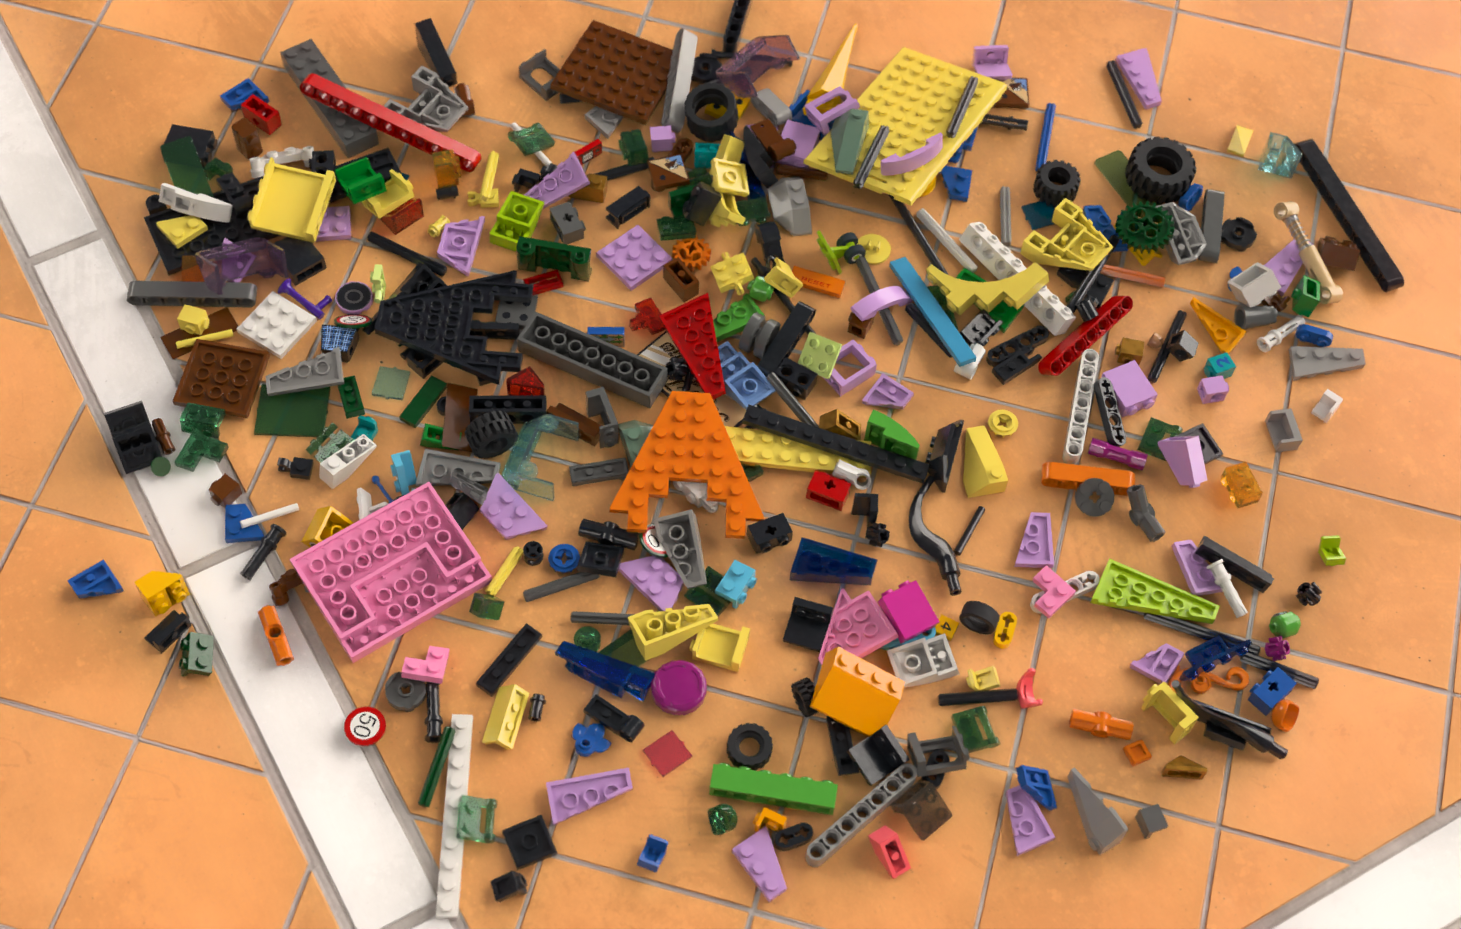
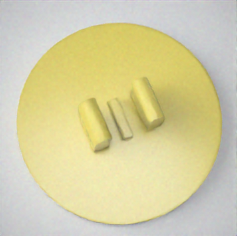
(876, 248)

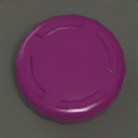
(679, 687)

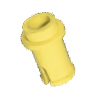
(436, 228)

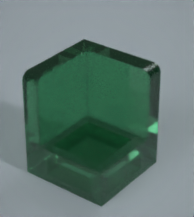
(486, 606)

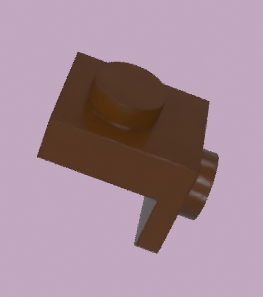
(1276, 301)

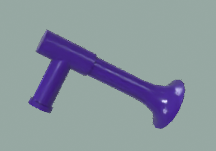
(286, 288)

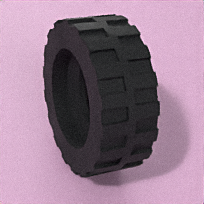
(749, 731)

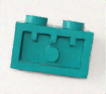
(704, 154)

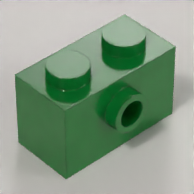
(1306, 296)

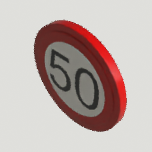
(365, 726)

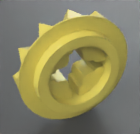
(1003, 416)

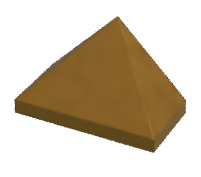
(1184, 768)

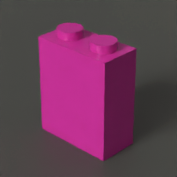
(908, 610)

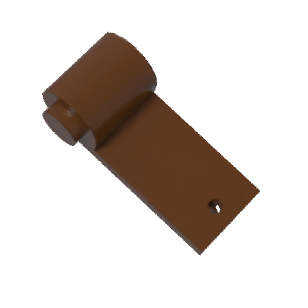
(772, 140)

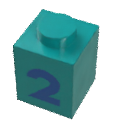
(1219, 366)

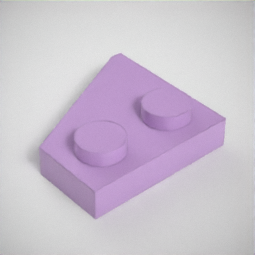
(1159, 664)

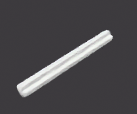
(946, 240)

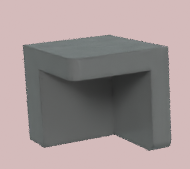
(1151, 820)

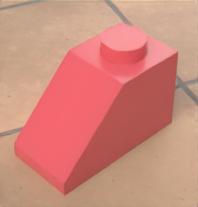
(889, 851)

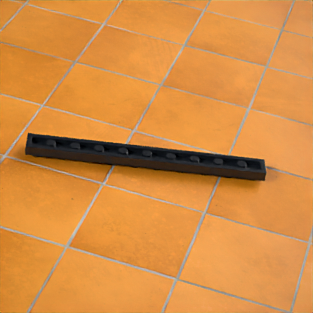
(836, 444)

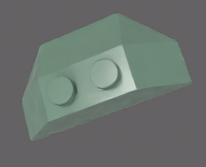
(633, 437)

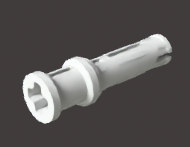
(1271, 341)
(1222, 579)

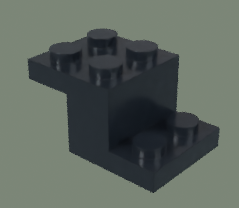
(133, 436)

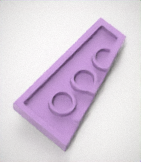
(1140, 75)
(562, 182)
(1285, 265)
(582, 793)

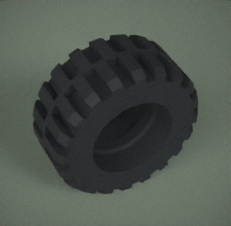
(1164, 154)

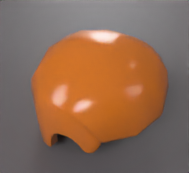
(1285, 715)

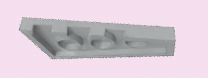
(1323, 360)

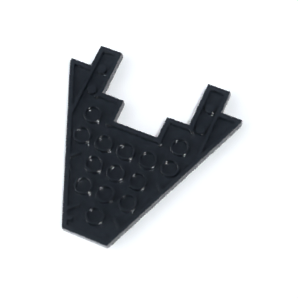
(441, 322)

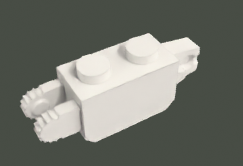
(696, 494)

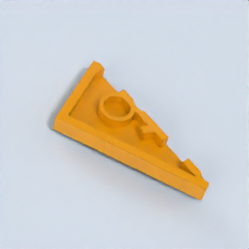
(1222, 331)

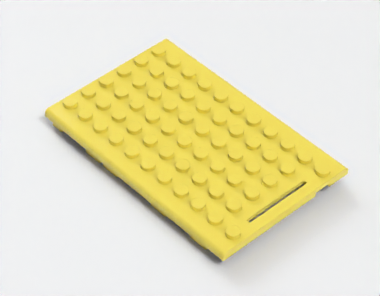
(916, 101)

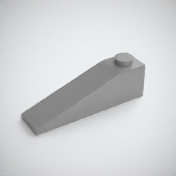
(1101, 824)

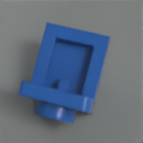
(653, 853)

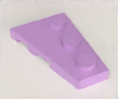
(1037, 544)
(1027, 821)

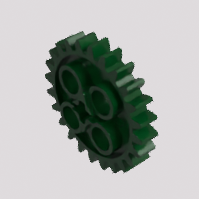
(1144, 227)

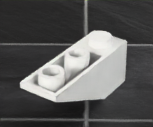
(345, 461)

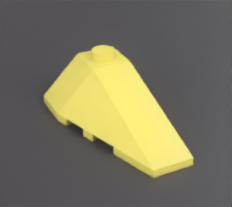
(663, 630)

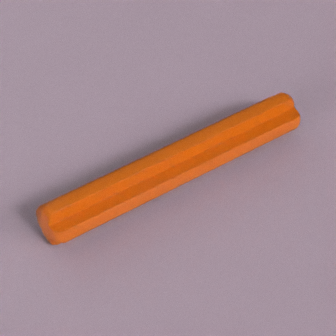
(1133, 275)

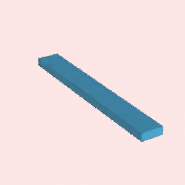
(932, 312)

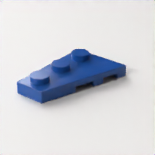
(1103, 224)

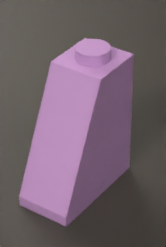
(1185, 459)

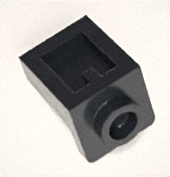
(525, 178)
(508, 885)

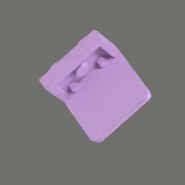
(992, 61)

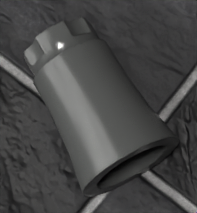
(1255, 316)

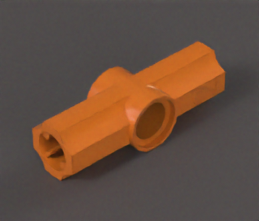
(279, 645)
(1101, 724)

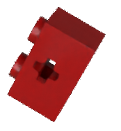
(261, 114)
(819, 490)

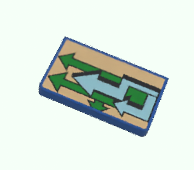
(612, 335)

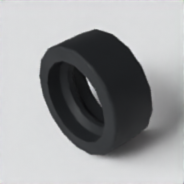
(979, 617)

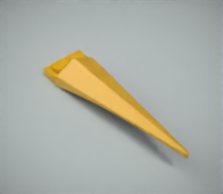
(833, 75)

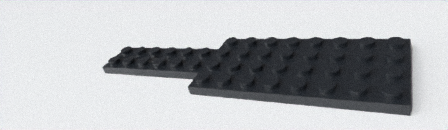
(239, 227)

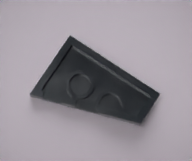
(1098, 289)

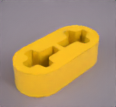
(1008, 631)

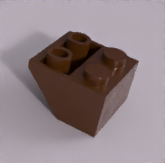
(1337, 253)

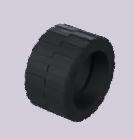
(711, 94)

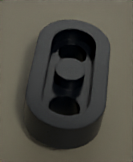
(932, 761)

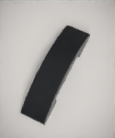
(840, 743)

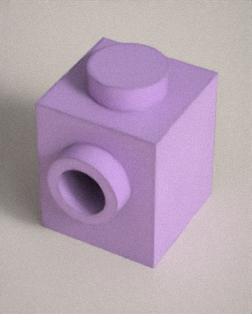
(662, 138)

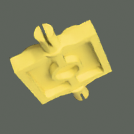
(732, 273)

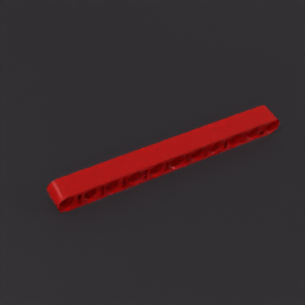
(386, 120)

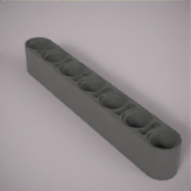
(190, 293)

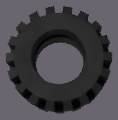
(1060, 173)
(491, 434)

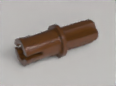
(163, 436)

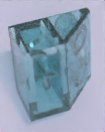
(1279, 156)

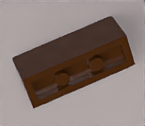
(587, 428)

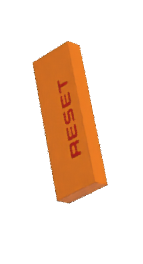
(819, 282)

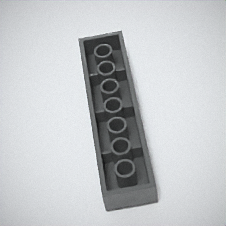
(348, 132)
(592, 359)

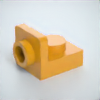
(772, 820)

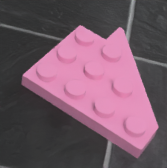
(857, 626)

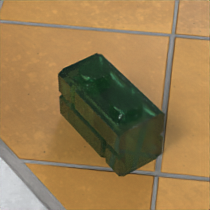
(633, 147)

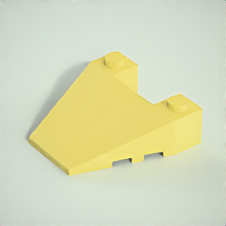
(1074, 246)

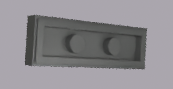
(598, 471)

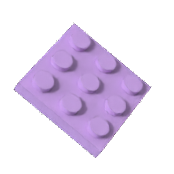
(634, 257)

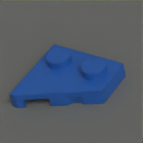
(238, 94)
(957, 182)
(233, 530)
(95, 581)
(1037, 784)

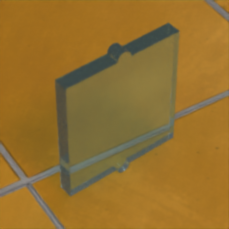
(391, 383)

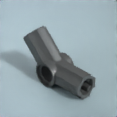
(1143, 513)

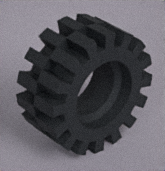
(803, 694)

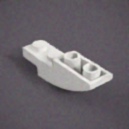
(195, 205)

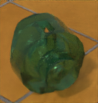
(588, 638)
(722, 819)

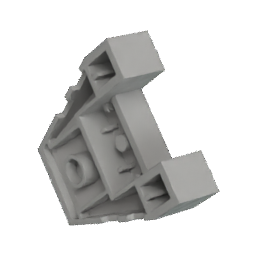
(435, 105)

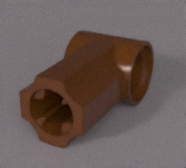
(463, 93)

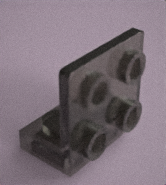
(923, 808)

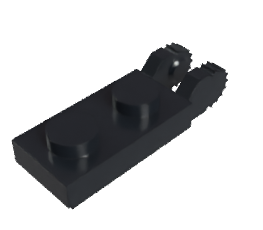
(495, 330)
(1015, 365)

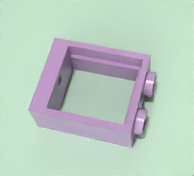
(843, 386)

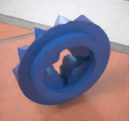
(558, 552)

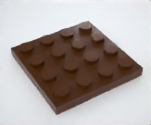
(222, 377)

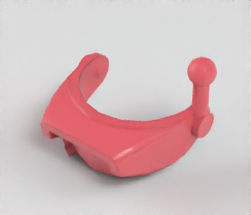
(1025, 690)

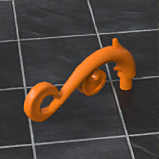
(1206, 678)

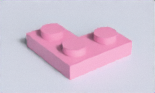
(1056, 592)
(427, 670)

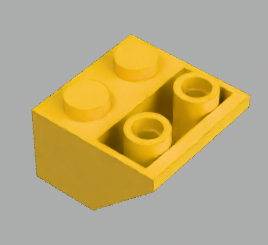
(161, 590)

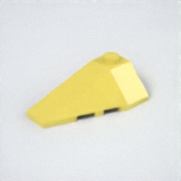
(982, 465)

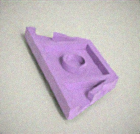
(460, 243)
(509, 511)
(654, 580)

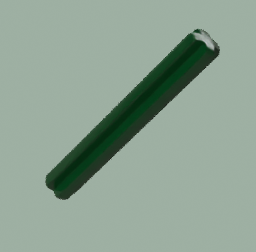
(436, 766)

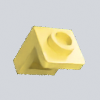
(983, 679)

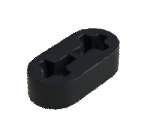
(795, 841)

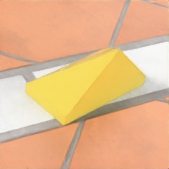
(1240, 140)

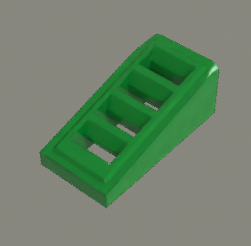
(433, 442)

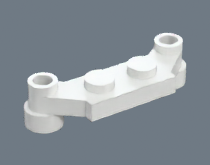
(288, 155)

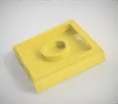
(730, 177)

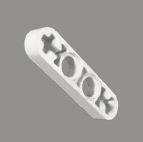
(1078, 581)

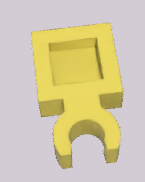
(492, 202)

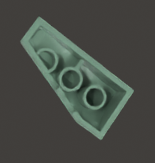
(848, 138)

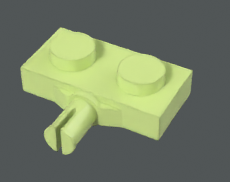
(379, 285)

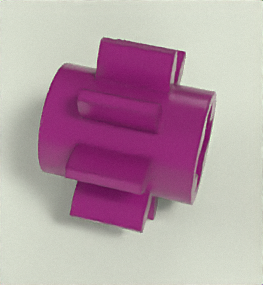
(1277, 648)

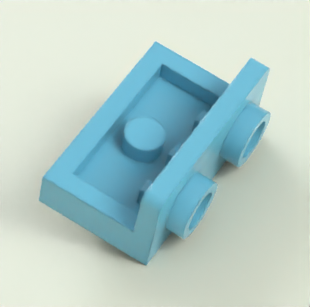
(404, 471)
(737, 583)

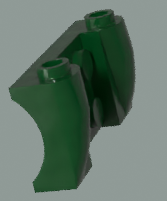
(553, 256)

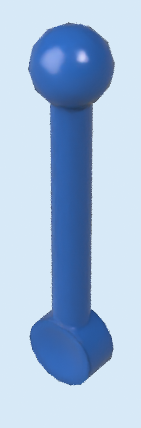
(375, 479)

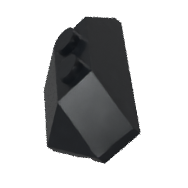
(943, 453)

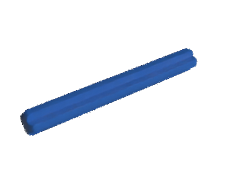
(1045, 135)

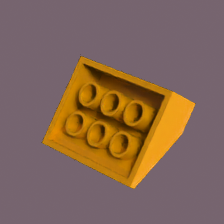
(856, 692)

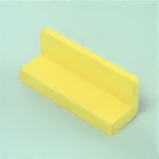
(506, 716)

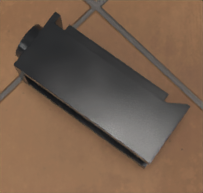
(628, 206)

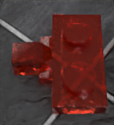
(647, 317)

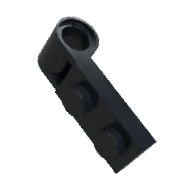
(235, 193)
(614, 719)

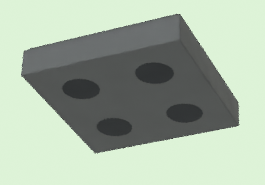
(516, 312)

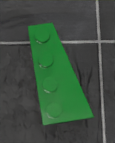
(1001, 311)

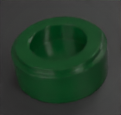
(160, 466)

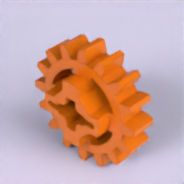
(692, 252)

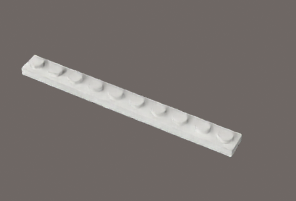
(452, 847)

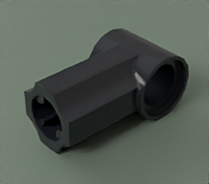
(1087, 308)

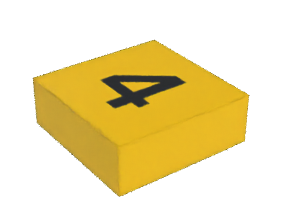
(946, 626)

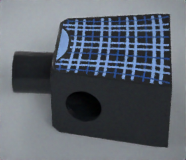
(340, 337)

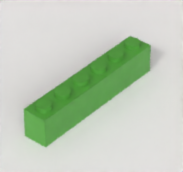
(773, 788)

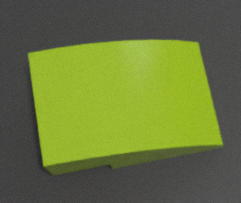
(515, 219)

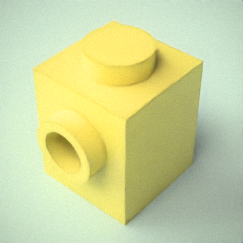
(193, 319)

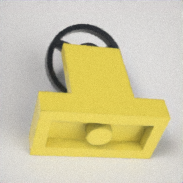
(781, 276)

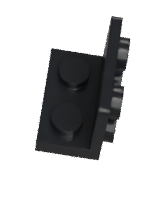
(808, 624)
(878, 755)

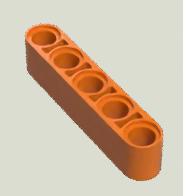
(1071, 476)

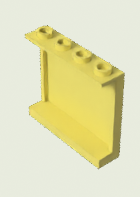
(291, 201)

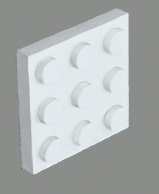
(276, 325)

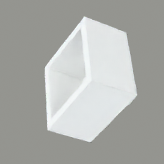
(1254, 285)

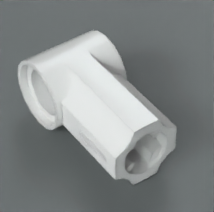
(969, 370)
(851, 473)

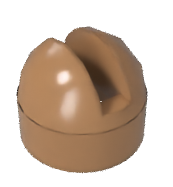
(1155, 341)

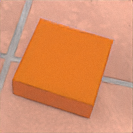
(1137, 752)

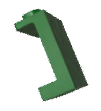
(360, 181)

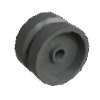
(758, 335)

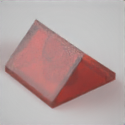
(404, 215)
(525, 383)

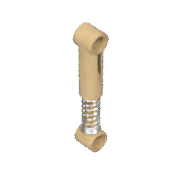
(1308, 253)

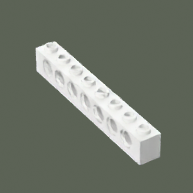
(983, 244)

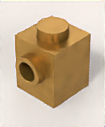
(1129, 351)

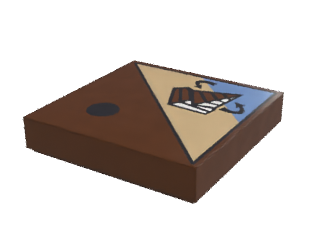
(1015, 95)
(668, 172)

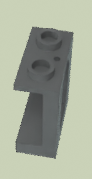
(538, 61)
(598, 404)
(954, 743)

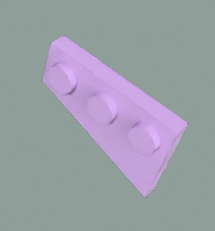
(1194, 568)
(761, 864)

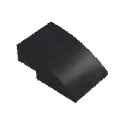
(759, 158)

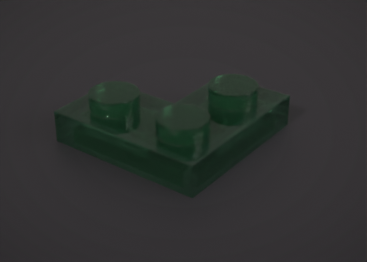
(198, 447)

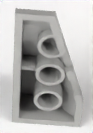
(682, 543)

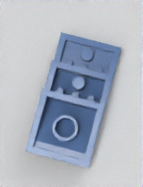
(741, 378)

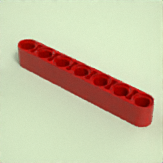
(1085, 336)

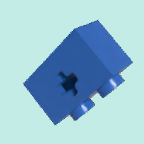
(1280, 685)

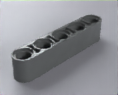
(1212, 224)

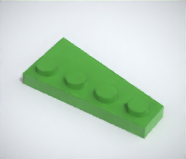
(735, 318)

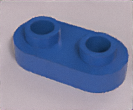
(1191, 197)
(1314, 335)

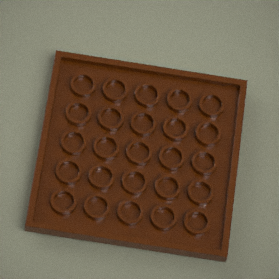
(616, 72)

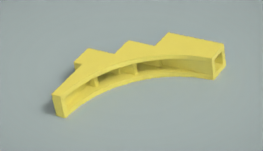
(726, 209)
(987, 295)

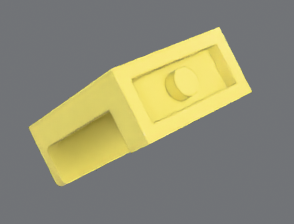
(397, 193)
(720, 646)
(1172, 709)

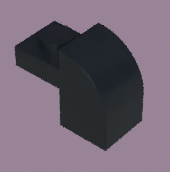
(769, 237)

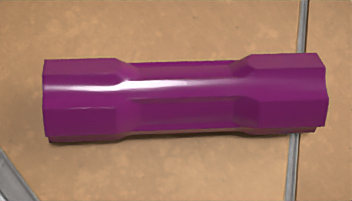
(1105, 450)

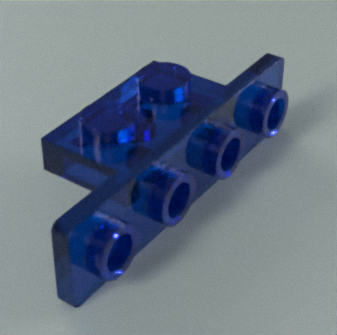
(1209, 654)

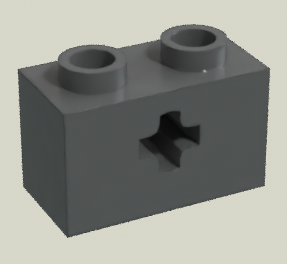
(567, 223)

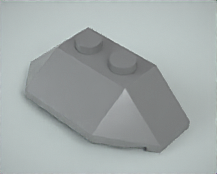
(791, 205)
(1187, 236)

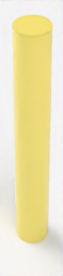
(210, 337)

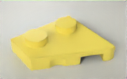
(182, 229)

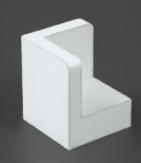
(1327, 406)

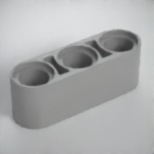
(771, 107)

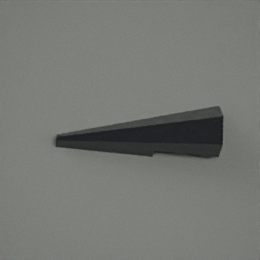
(417, 281)

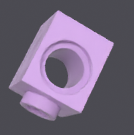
(1213, 389)

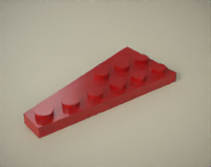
(695, 338)

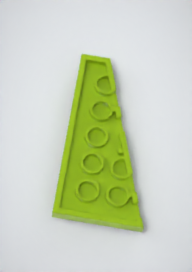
(1137, 591)

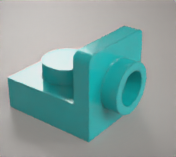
(366, 426)

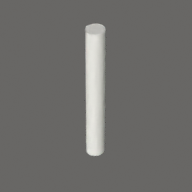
(269, 515)

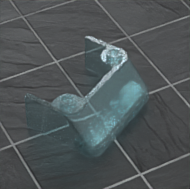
(519, 470)

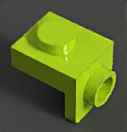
(1330, 551)

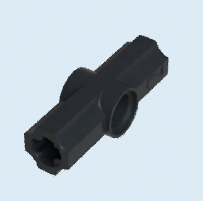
(608, 534)

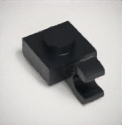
(299, 468)

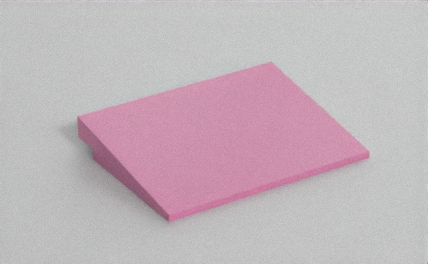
(391, 571)

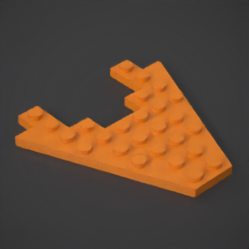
(688, 446)

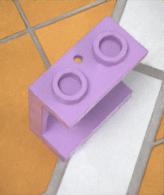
(821, 120)

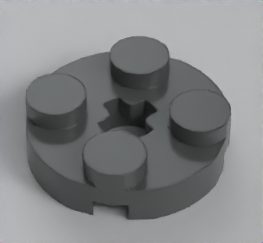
(1102, 489)
(405, 701)

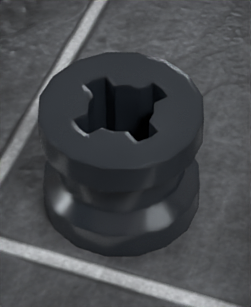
(530, 549)

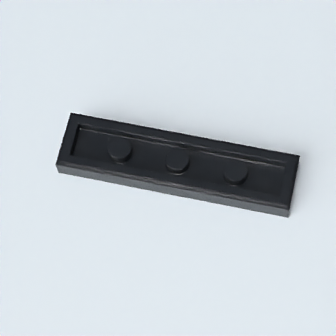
(509, 660)

